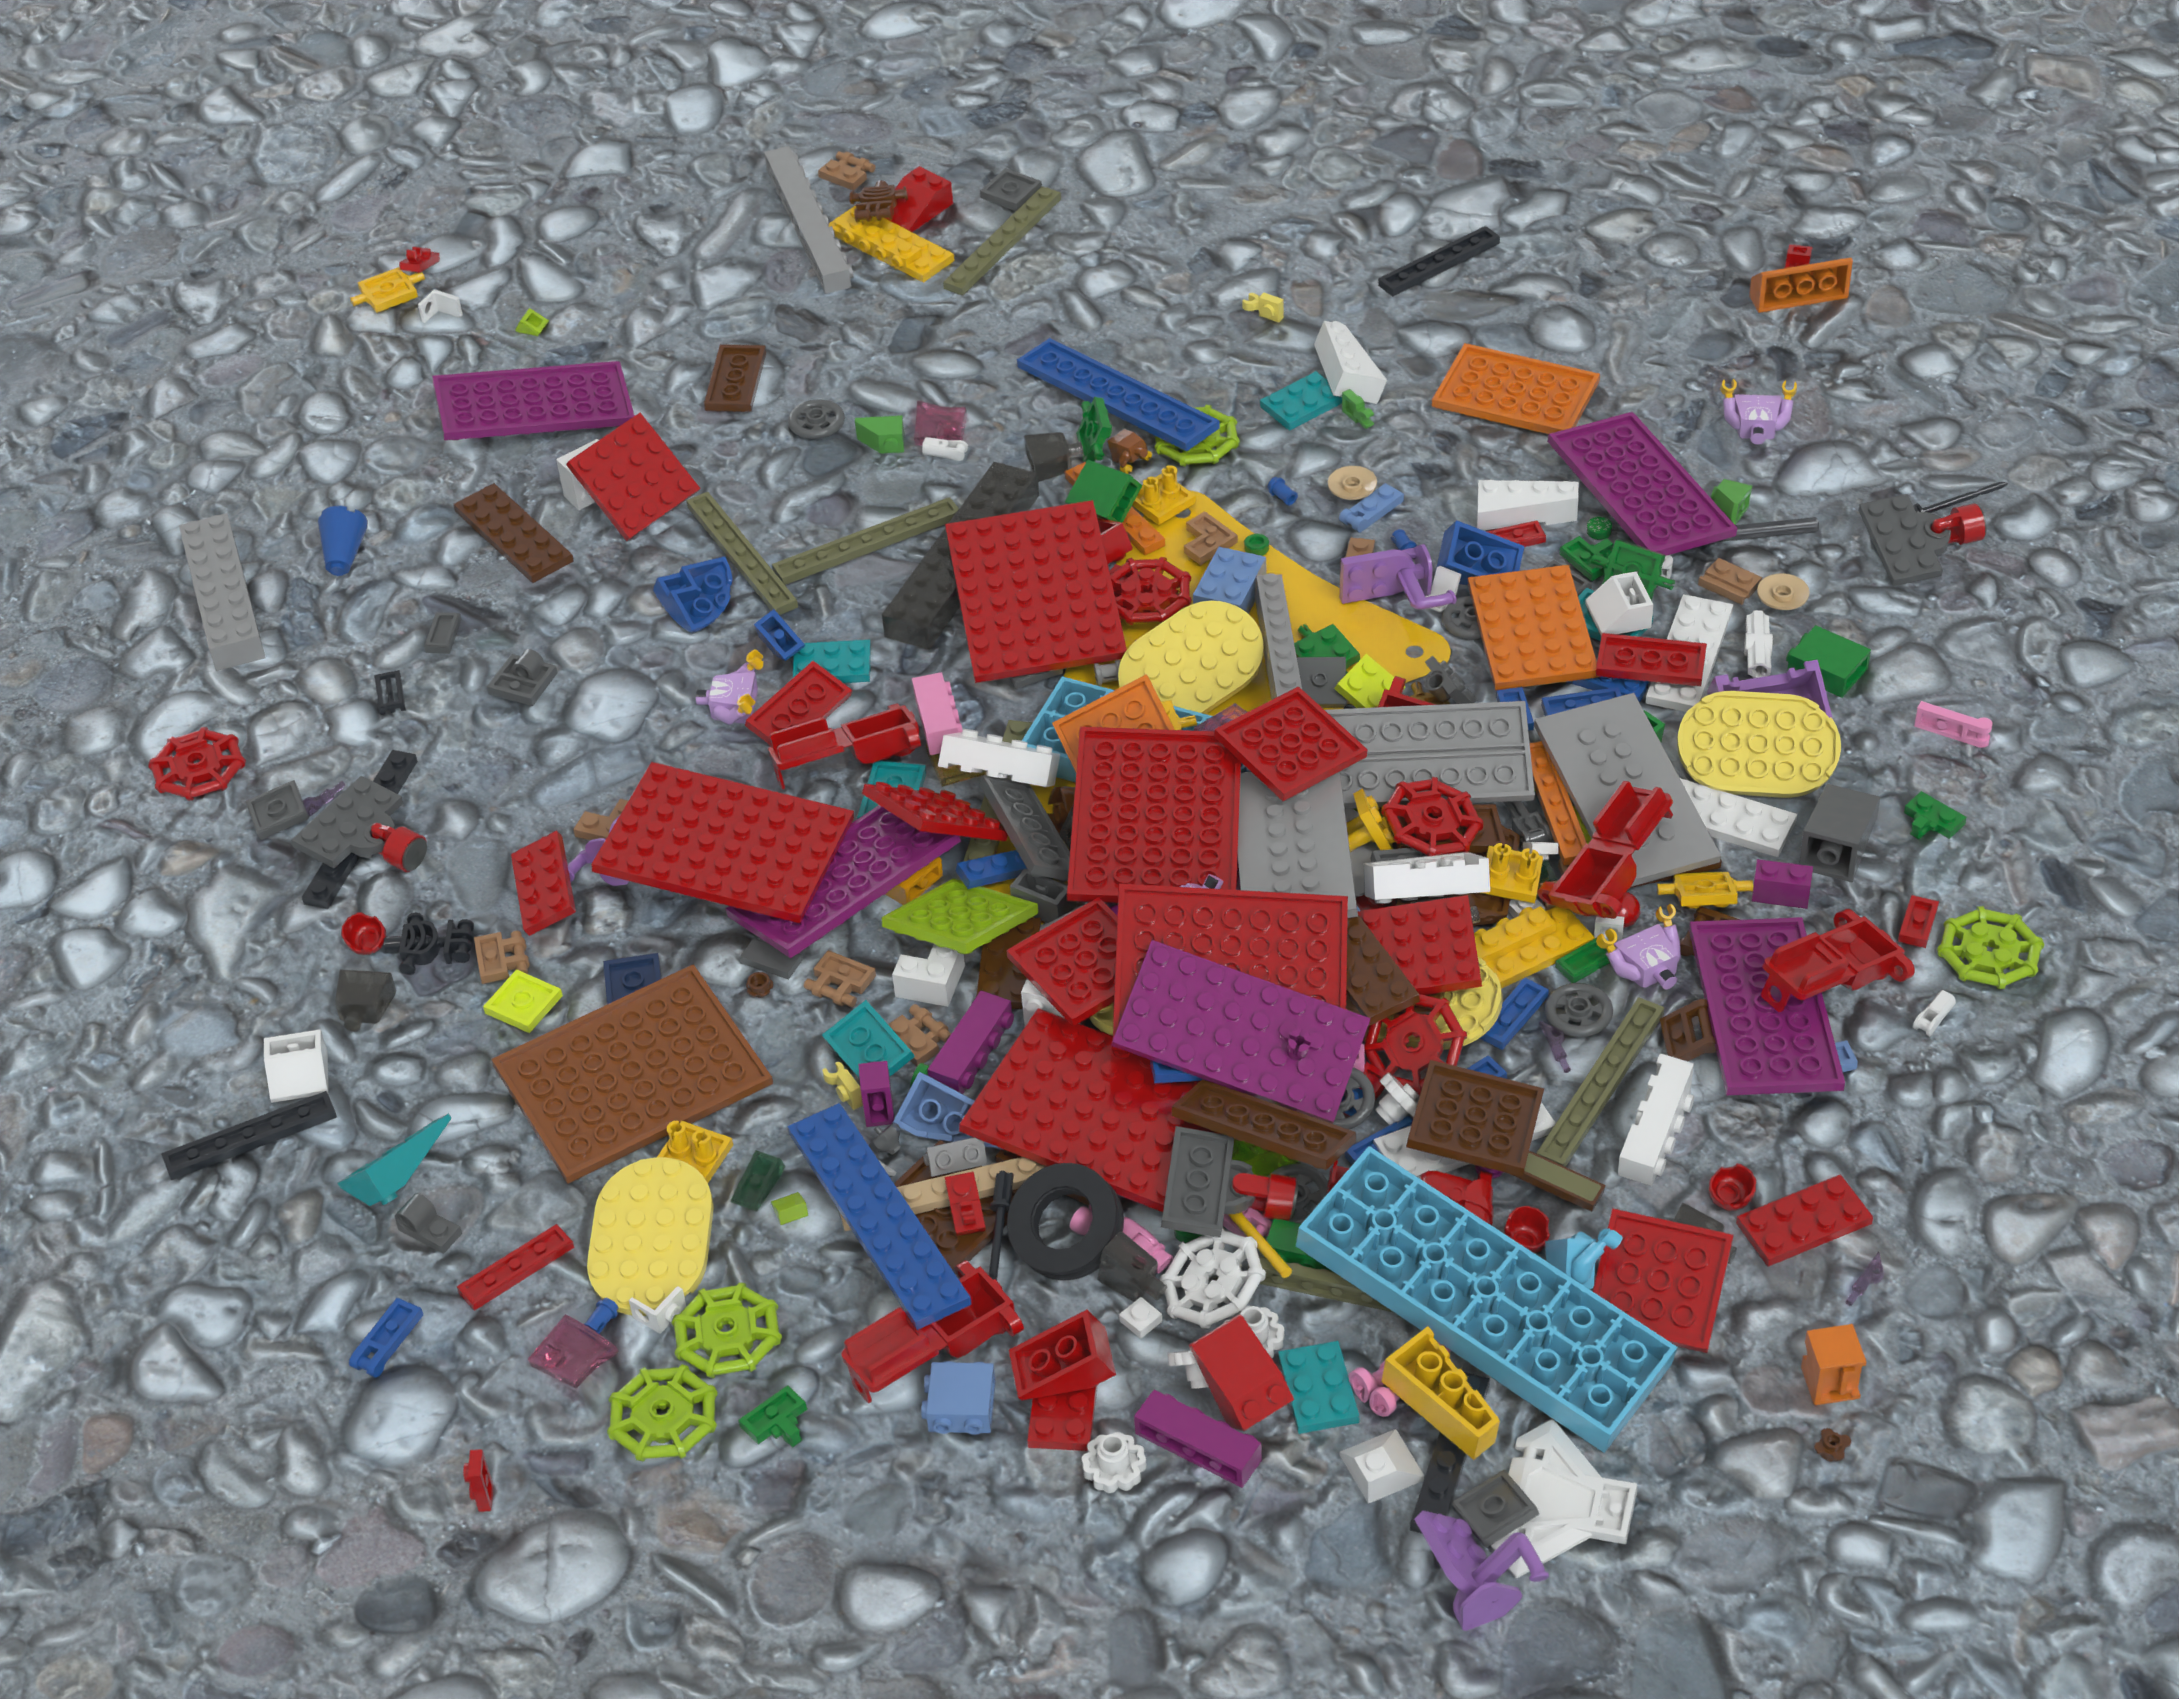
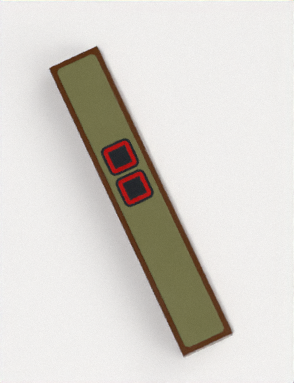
(1562, 1181)

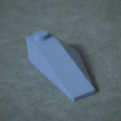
(934, 1111)

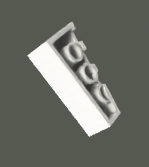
(1347, 363)
(1520, 502)
(999, 758)
(1426, 876)
(1657, 1121)

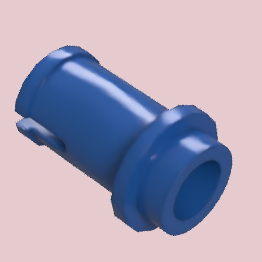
(1280, 489)
(1401, 540)
(601, 1316)

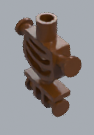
(876, 201)

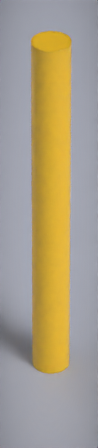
(1263, 1246)

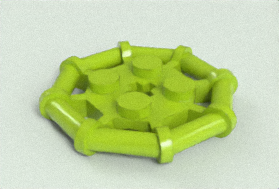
(1203, 450)
(1984, 965)
(734, 1342)
(666, 1426)

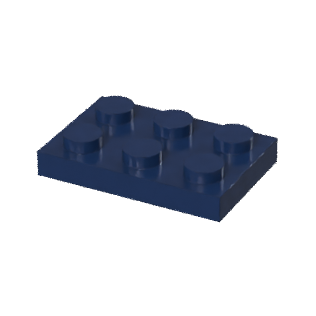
(630, 974)

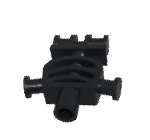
(424, 949)

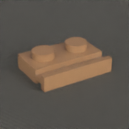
(1730, 581)

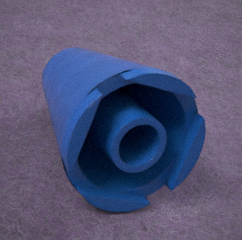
(341, 537)

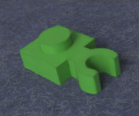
(1355, 409)

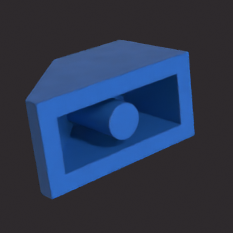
(778, 636)

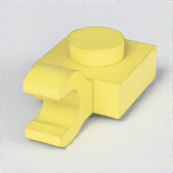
(1268, 306)
(846, 1088)

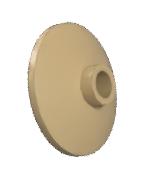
(1352, 482)
(1783, 591)

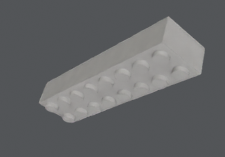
(221, 592)

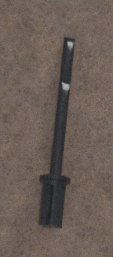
(1961, 498)
(1000, 1205)

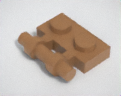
(842, 172)
(492, 957)
(843, 972)
(922, 1045)

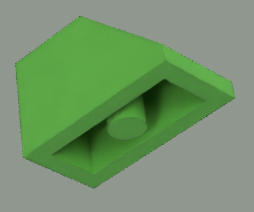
(881, 433)
(1732, 498)

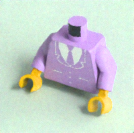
(1757, 415)
(733, 694)
(1647, 955)

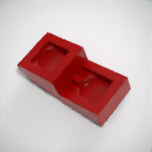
(1798, 255)

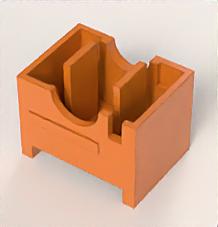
(1833, 1364)

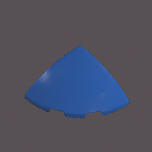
(696, 593)

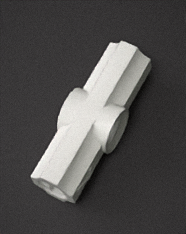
(1758, 644)

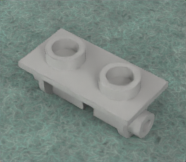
(955, 1156)

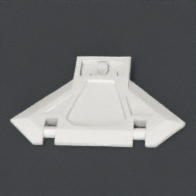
(1569, 1496)

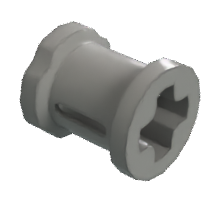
(1106, 672)

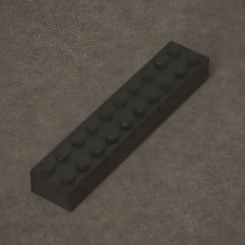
(930, 593)

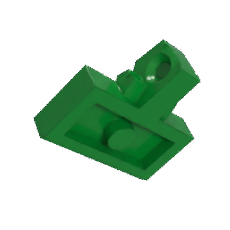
(1580, 554)
(1934, 816)
(775, 1418)

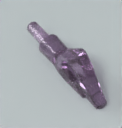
(313, 804)
(1556, 1044)
(1866, 1278)

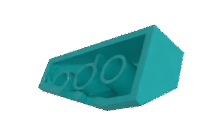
(392, 1170)

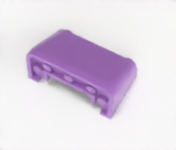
(1802, 682)

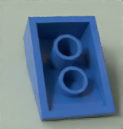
(1477, 552)

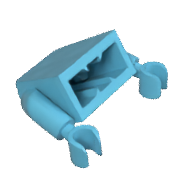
(1579, 1253)

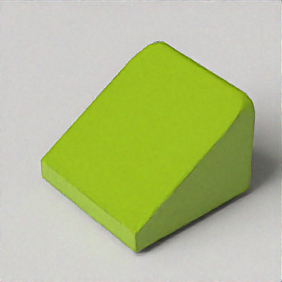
(531, 323)
(790, 1208)

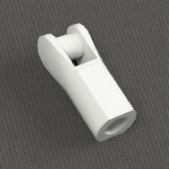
(945, 448)
(1935, 1012)

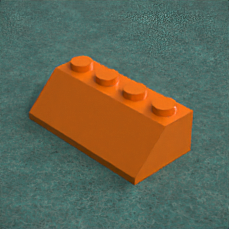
(1801, 285)

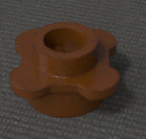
(1832, 1452)

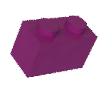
(1782, 884)
(876, 1093)

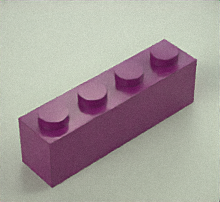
(972, 1042)
(1198, 1438)

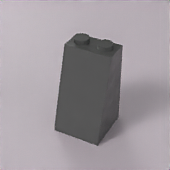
(1839, 832)

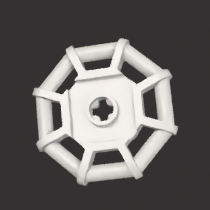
(1205, 1265)

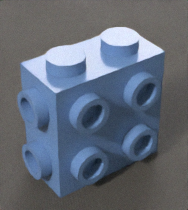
(959, 1397)

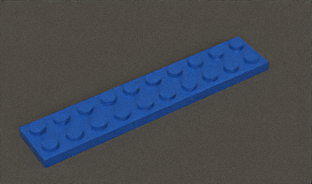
(1121, 394)
(879, 1216)

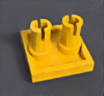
(1163, 496)
(1369, 824)
(1514, 873)
(697, 1147)

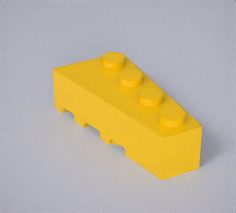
(1440, 1393)

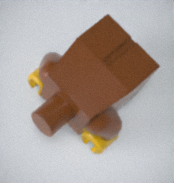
(1128, 448)

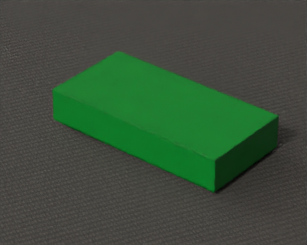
(1582, 961)

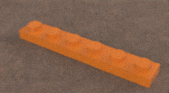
(1139, 530)
(1556, 805)

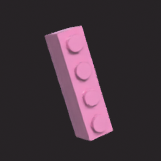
(936, 709)

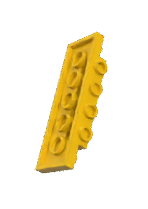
(892, 245)
(1530, 942)

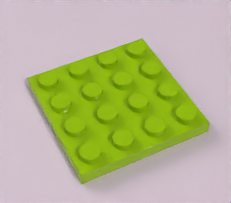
(959, 916)

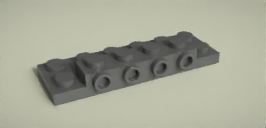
(1028, 827)

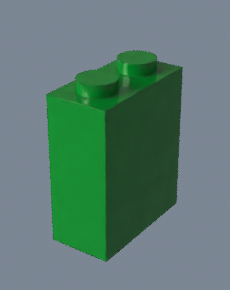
(1108, 488)
(1839, 659)

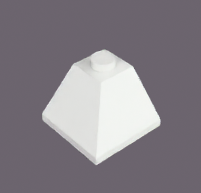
(1382, 1466)

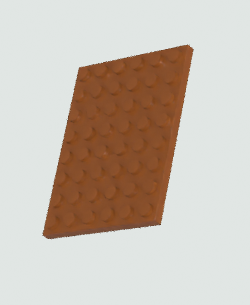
(630, 1071)

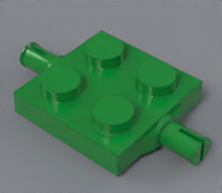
(1094, 429)
(1633, 558)
(1325, 643)

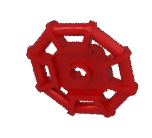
(1153, 581)
(211, 761)
(1429, 828)
(1430, 1041)

